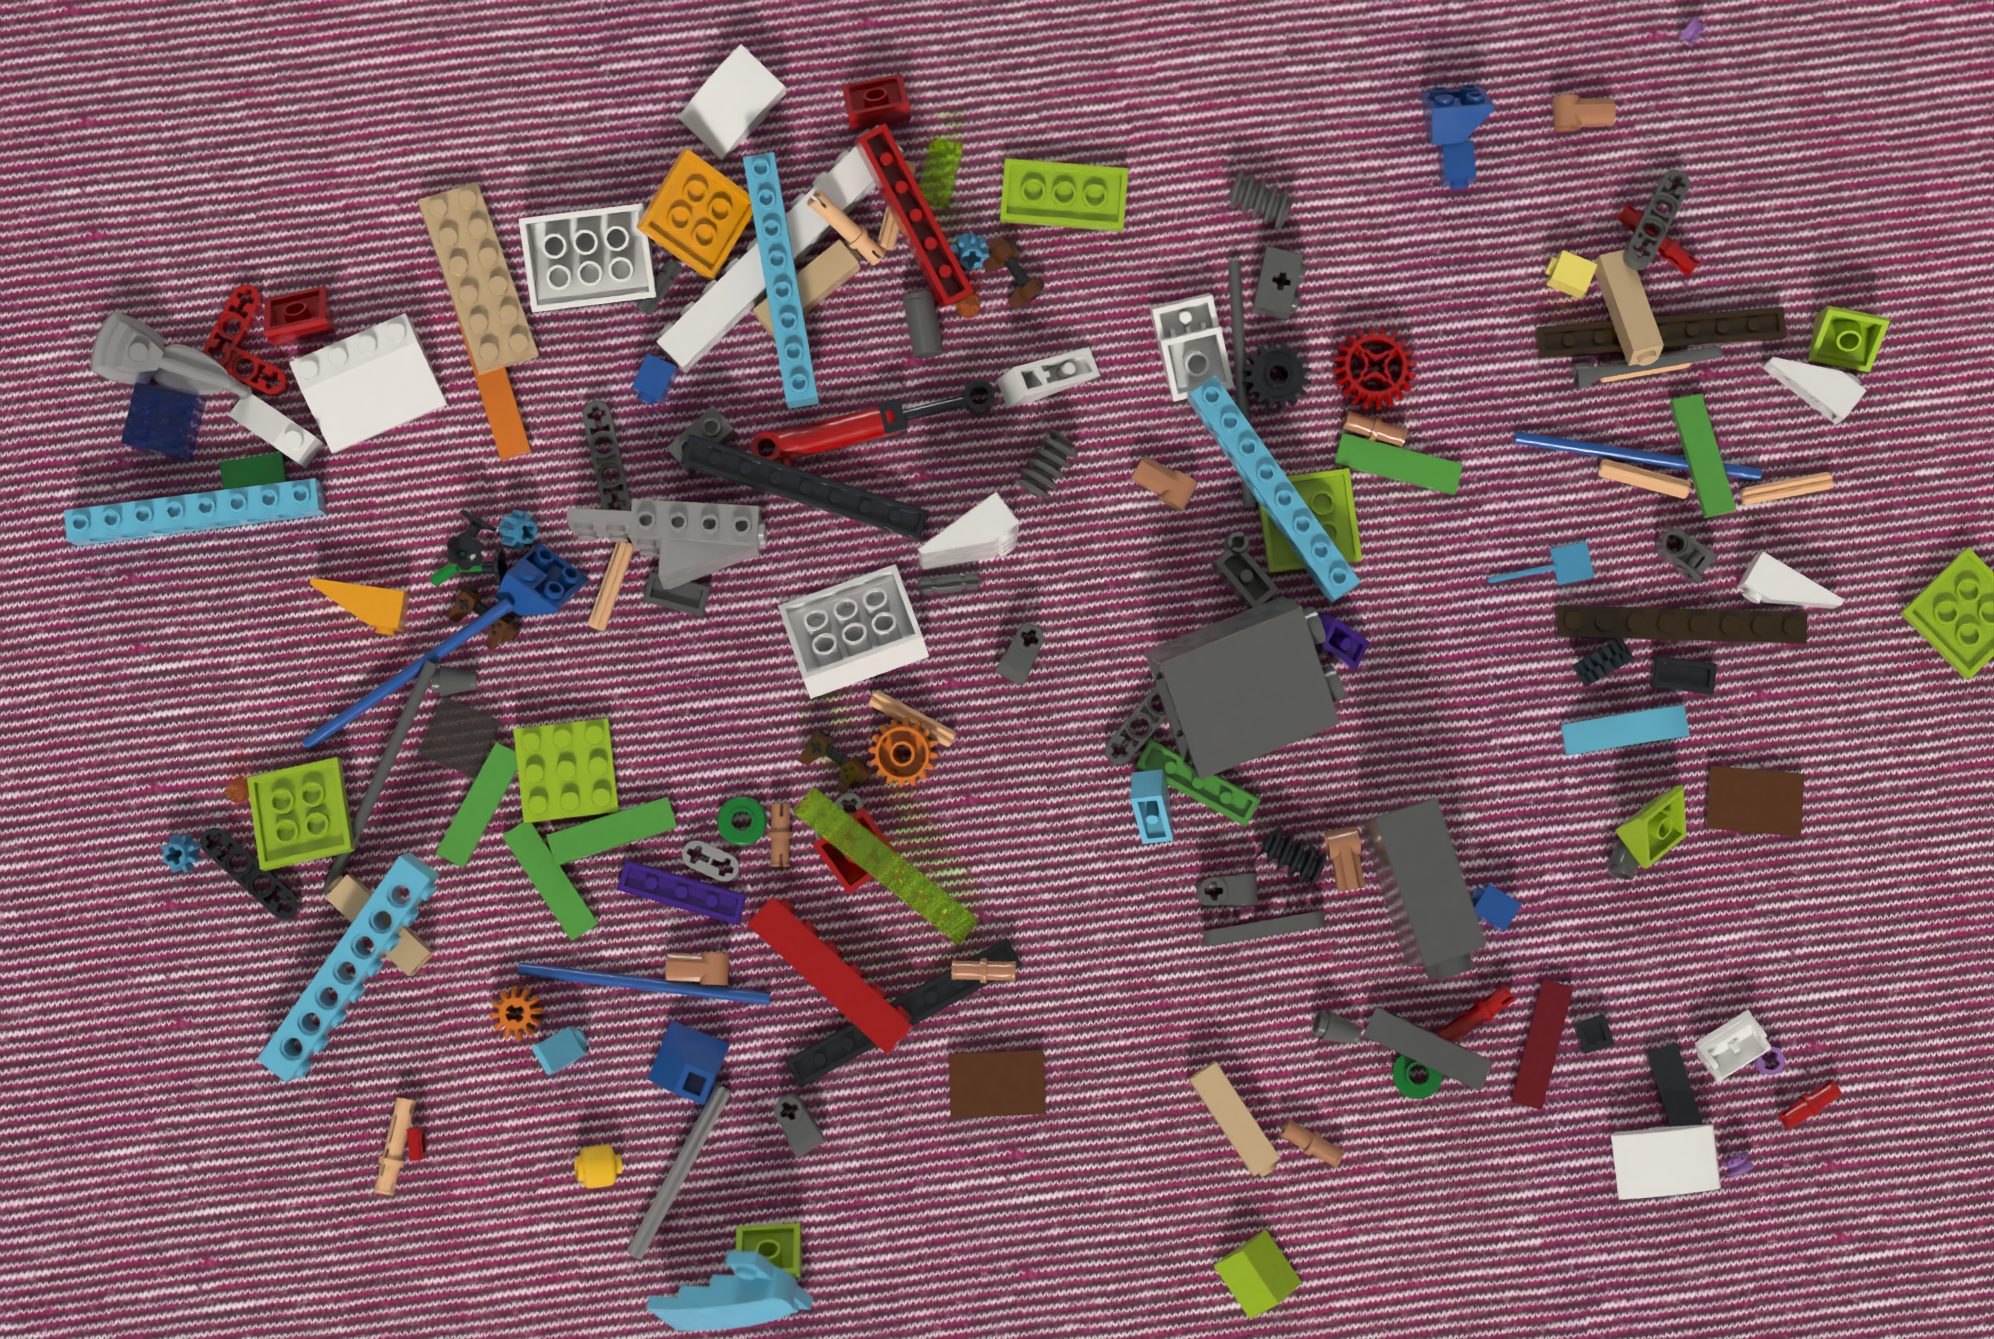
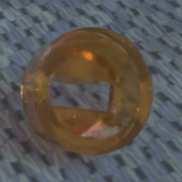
(968, 305)
(237, 790)

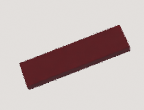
(1541, 1044)

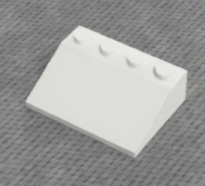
(587, 258)
(368, 383)
(975, 536)
(853, 631)

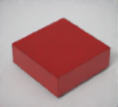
(417, 1143)

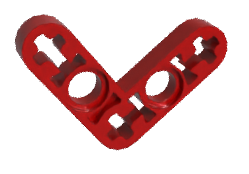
(233, 353)

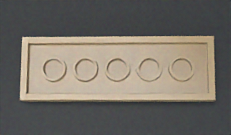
(478, 278)

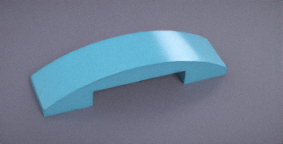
(1624, 730)

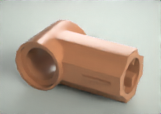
(1572, 113)
(1171, 486)
(1344, 849)
(703, 968)

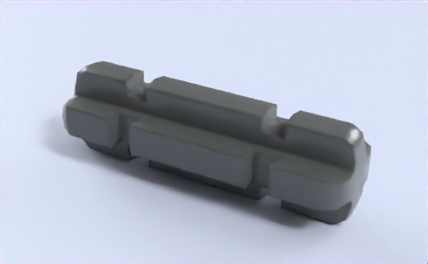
(663, 282)
(948, 583)

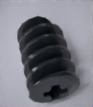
(1292, 856)

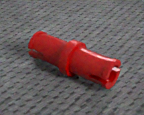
(1809, 1104)

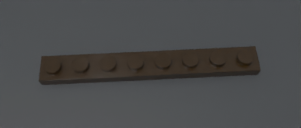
(1675, 331)
(1680, 624)

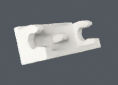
(1732, 1046)

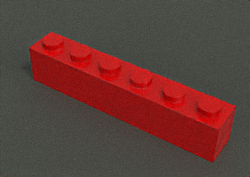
(913, 216)
(830, 975)

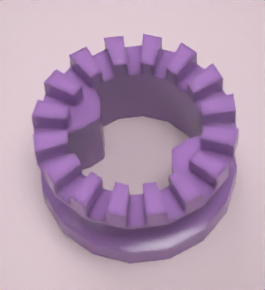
(1691, 31)
(1778, 1057)
(1737, 1165)

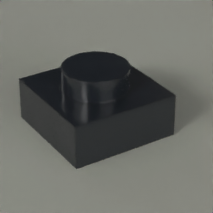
(1593, 1033)

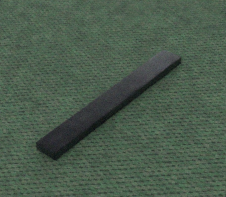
(804, 487)
(919, 1003)

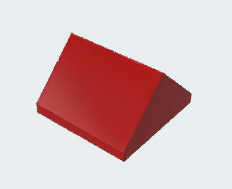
(876, 102)
(298, 316)
(845, 870)

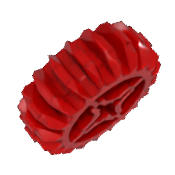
(1393, 350)

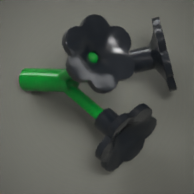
(466, 555)

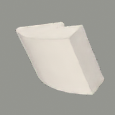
(732, 102)
(1190, 344)
(1665, 1161)

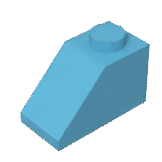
(1152, 806)
(561, 1049)

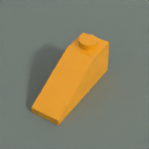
(373, 605)

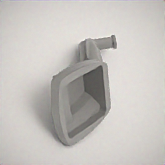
(135, 353)

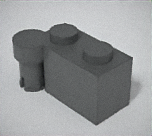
(1243, 573)

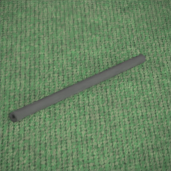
(1239, 351)
(384, 767)

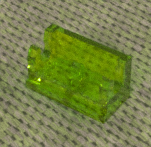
(940, 171)

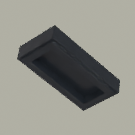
(1683, 675)

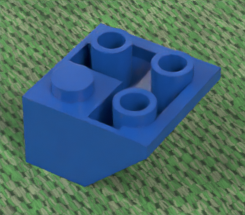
(1454, 114)
(540, 583)
(688, 1062)

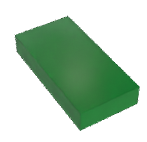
(254, 471)

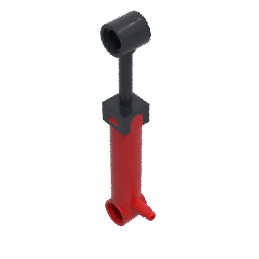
(863, 425)

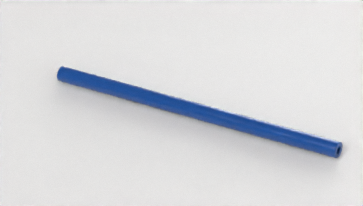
(1625, 454)
(407, 673)
(644, 983)

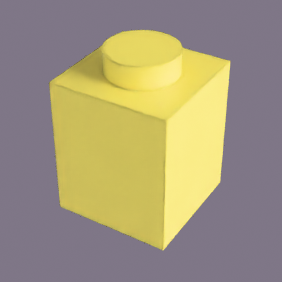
(1570, 273)

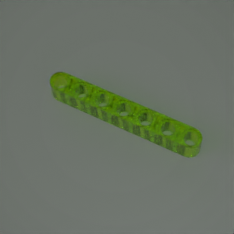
(885, 865)

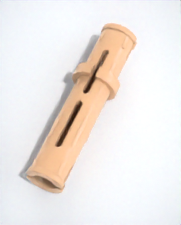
(855, 236)
(393, 1153)

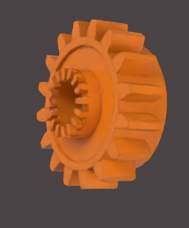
(887, 756)

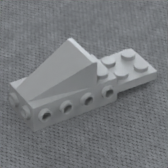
(689, 535)

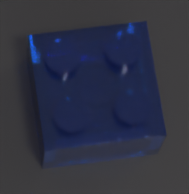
(163, 422)

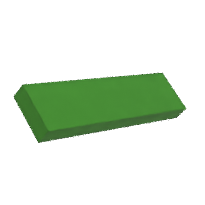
(1702, 455)
(1398, 464)
(1211, 791)
(479, 806)
(611, 831)
(550, 880)

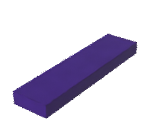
(682, 892)

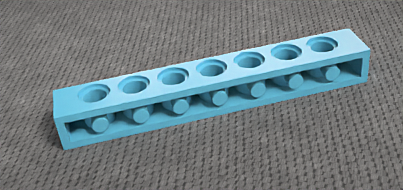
(781, 280)
(1273, 490)
(195, 512)
(280, 1053)

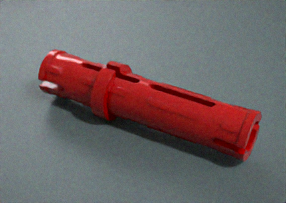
(1669, 248)
(1477, 1014)

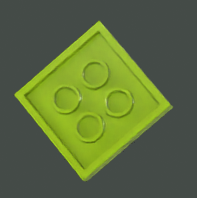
(1332, 503)
(1958, 613)
(565, 770)
(300, 814)

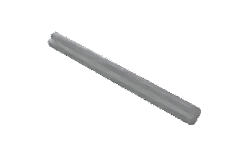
(678, 1172)

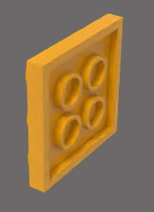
(697, 214)

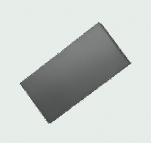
(687, 598)

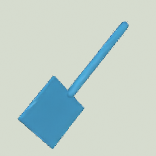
(1569, 562)

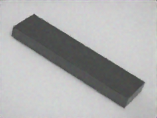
(1428, 1048)

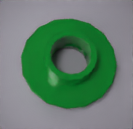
(726, 816)
(1410, 1089)

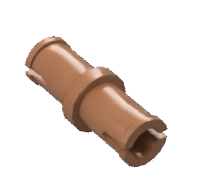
(1375, 428)
(780, 834)
(983, 970)
(1312, 1143)

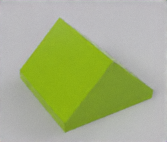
(1847, 338)
(1655, 827)
(775, 1242)
(1258, 1274)

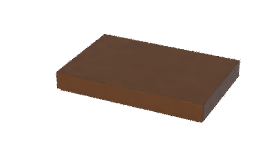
(1754, 801)
(997, 1083)

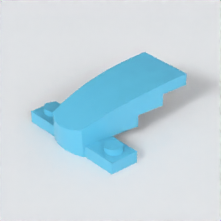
(744, 1300)

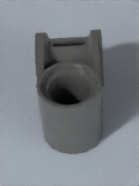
(1689, 559)
(1020, 659)
(1234, 891)
(801, 1130)

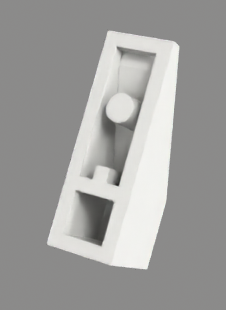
(1047, 377)
(1823, 388)
(276, 429)
(1777, 583)

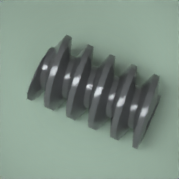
(1260, 199)
(1047, 465)

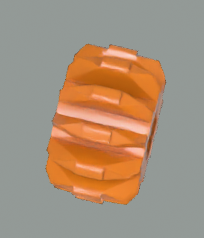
(516, 1024)

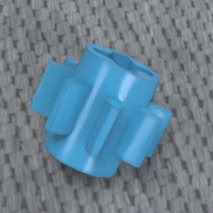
(970, 250)
(518, 529)
(190, 853)

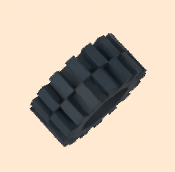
(1603, 661)

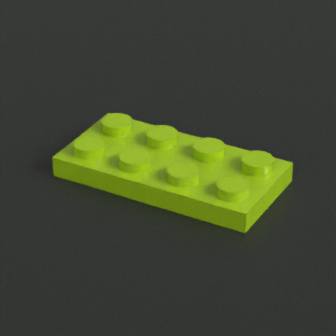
(1064, 195)

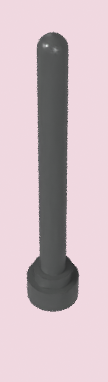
(1587, 374)

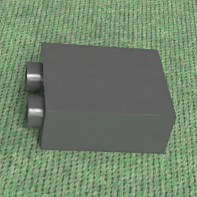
(1246, 685)
(1424, 889)

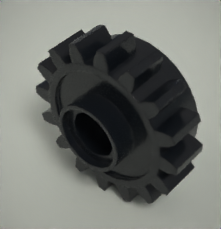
(1287, 364)

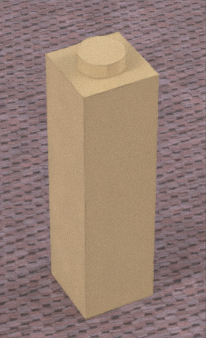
(817, 280)
(1629, 309)
(350, 897)
(1234, 1119)

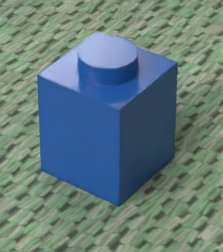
(1457, 165)
(654, 380)
(1494, 906)

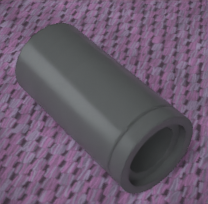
(923, 324)

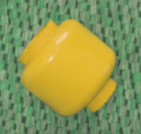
(597, 1166)

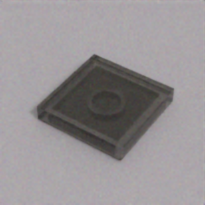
(459, 737)

